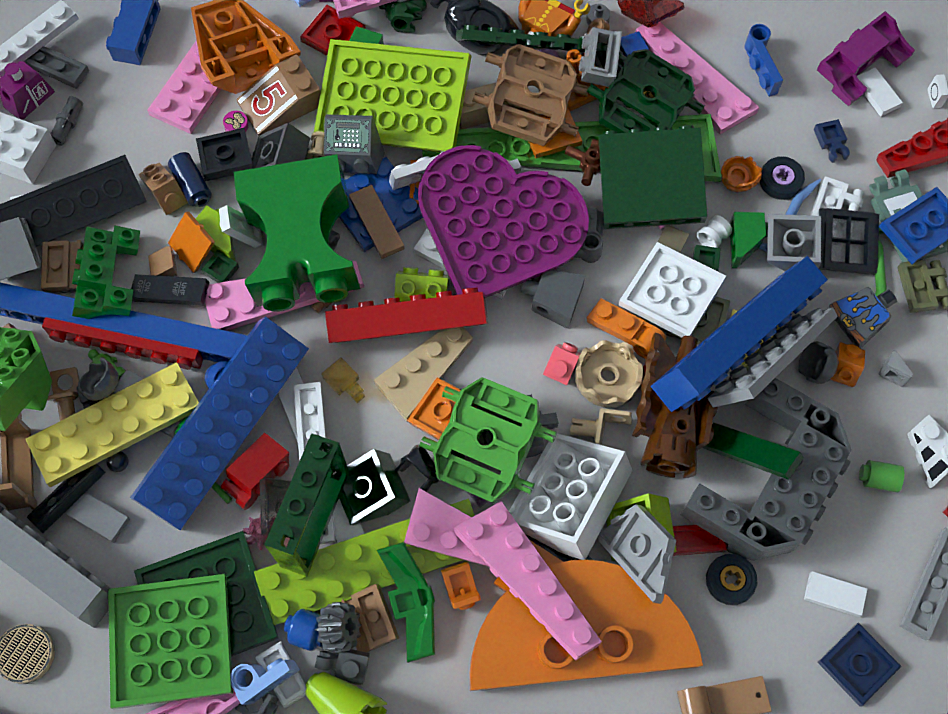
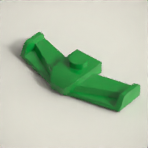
(411, 600)

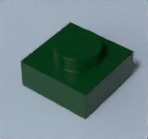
(707, 256)
(220, 267)

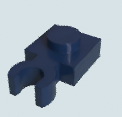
(832, 136)

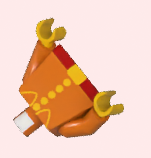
(550, 16)

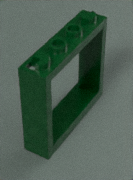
(308, 505)

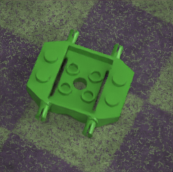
(506, 450)

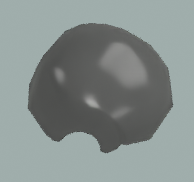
(818, 362)
(98, 381)

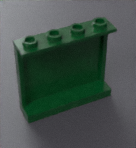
(652, 177)

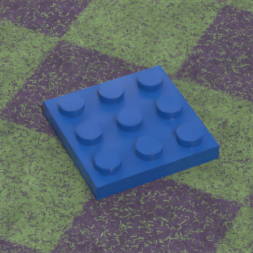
(397, 203)

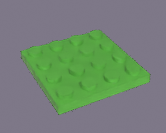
(169, 641)

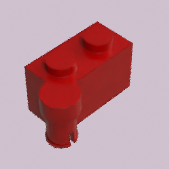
(261, 460)

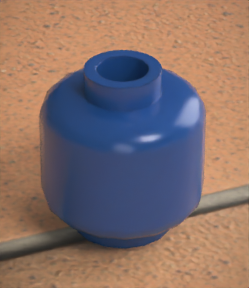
(302, 630)

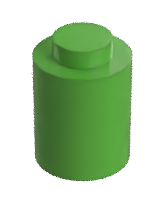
(882, 476)

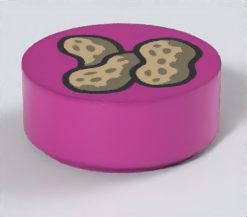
(235, 120)

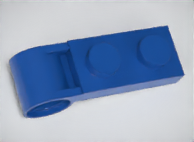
(761, 60)

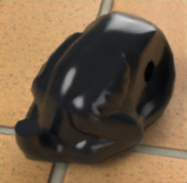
(476, 13)

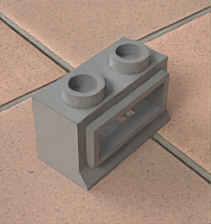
(594, 74)

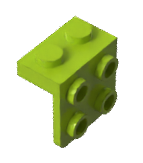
(412, 282)

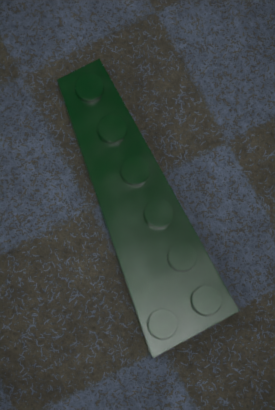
(538, 40)

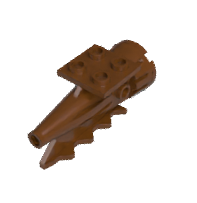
(674, 434)

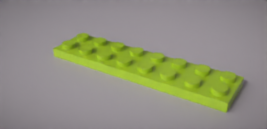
(343, 570)

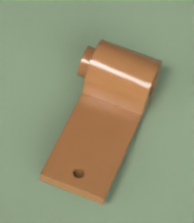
(726, 698)

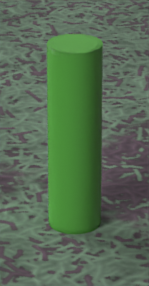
(221, 493)

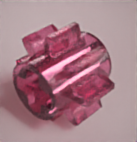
(256, 537)

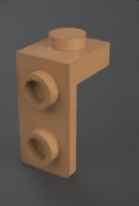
(163, 187)

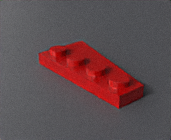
(919, 152)

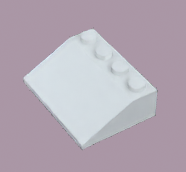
(571, 494)

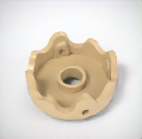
(615, 358)

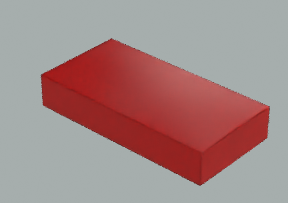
(695, 540)

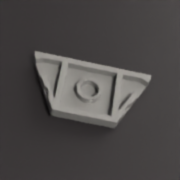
(641, 549)

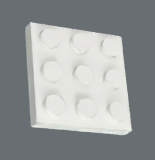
(672, 290)

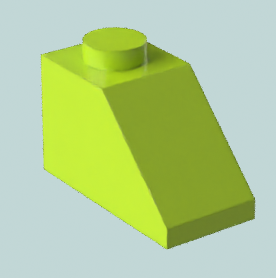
(211, 220)

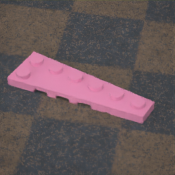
(721, 98)
(514, 559)

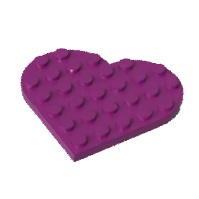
(498, 223)

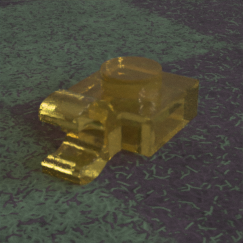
(343, 378)

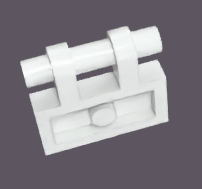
(834, 194)

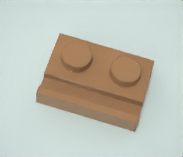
(59, 265)
(375, 617)

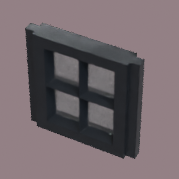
(849, 241)

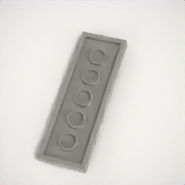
(772, 357)

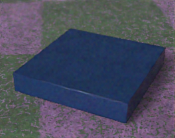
(859, 664)

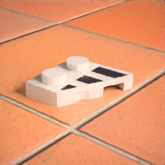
(931, 449)

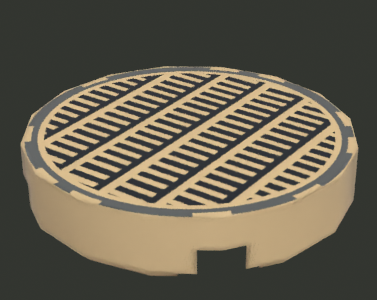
(25, 653)

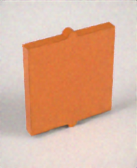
(191, 242)

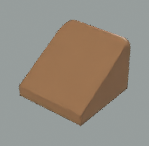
(163, 262)

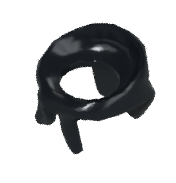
(422, 461)

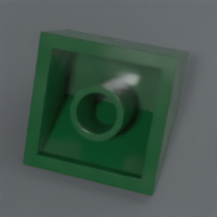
(372, 488)

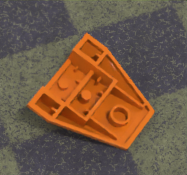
(238, 43)

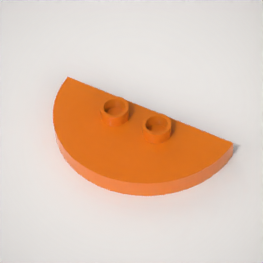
(633, 631)

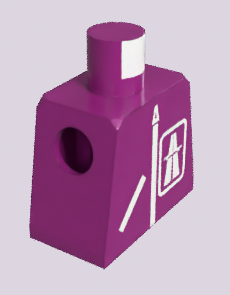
(23, 89)

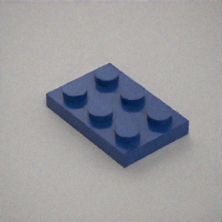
(919, 226)

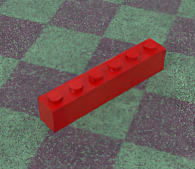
(406, 317)

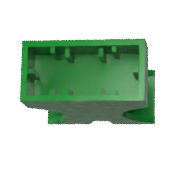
(296, 211)

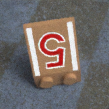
(280, 96)

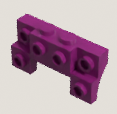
(859, 52)

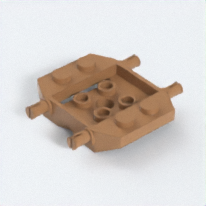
(525, 68)

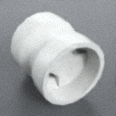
(717, 229)

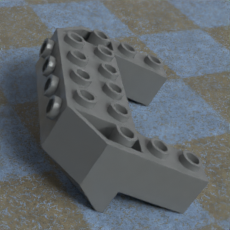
(785, 506)

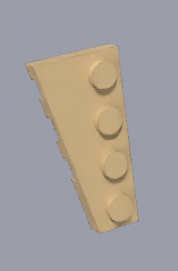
(413, 375)

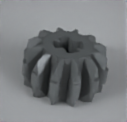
(338, 627)

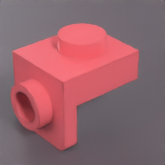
(562, 363)

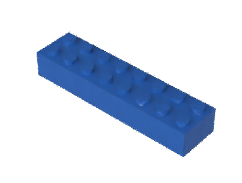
(739, 335)
(219, 423)

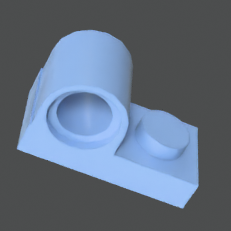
(262, 681)

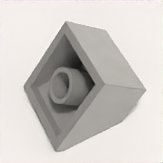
(793, 239)

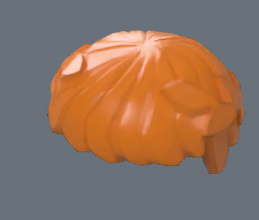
(740, 173)

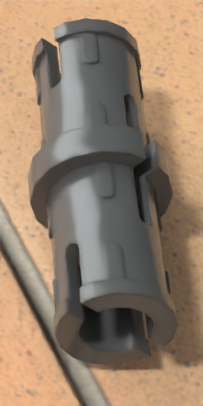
(72, 107)

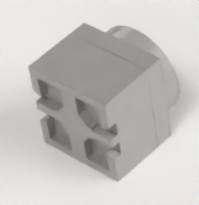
(17, 249)

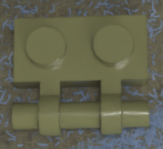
(919, 287)

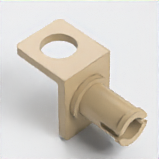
(596, 428)

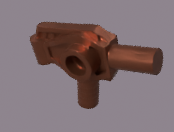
(589, 161)

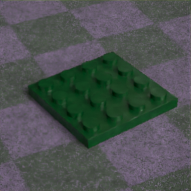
(248, 610)

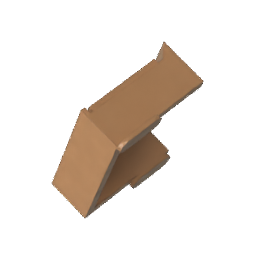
(17, 467)

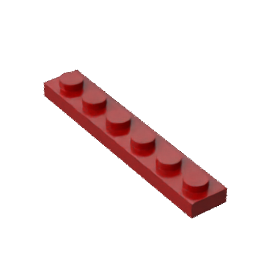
(130, 345)

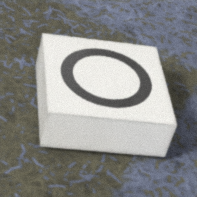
(938, 91)

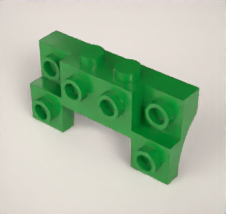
(94, 278)

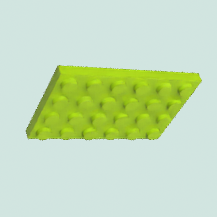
(407, 90)

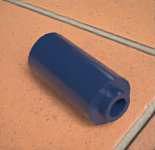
(189, 179)

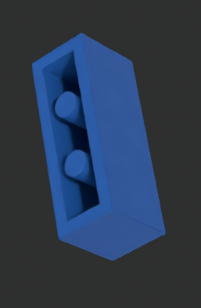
(132, 30)

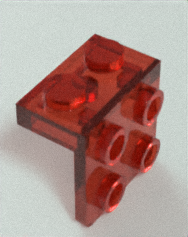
(650, 11)

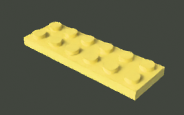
(112, 424)

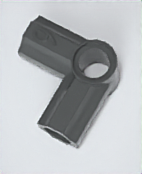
(593, 237)

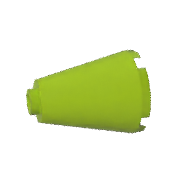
(337, 696)

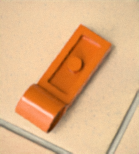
(624, 326)

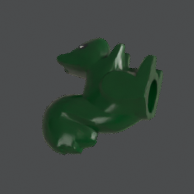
(403, 12)

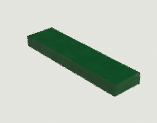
(754, 451)

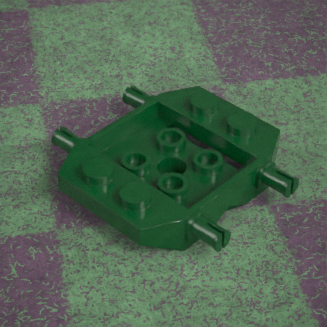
(641, 73)

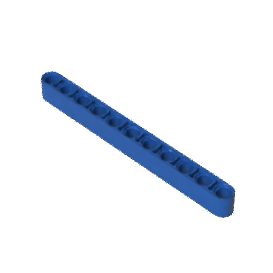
(35, 305)

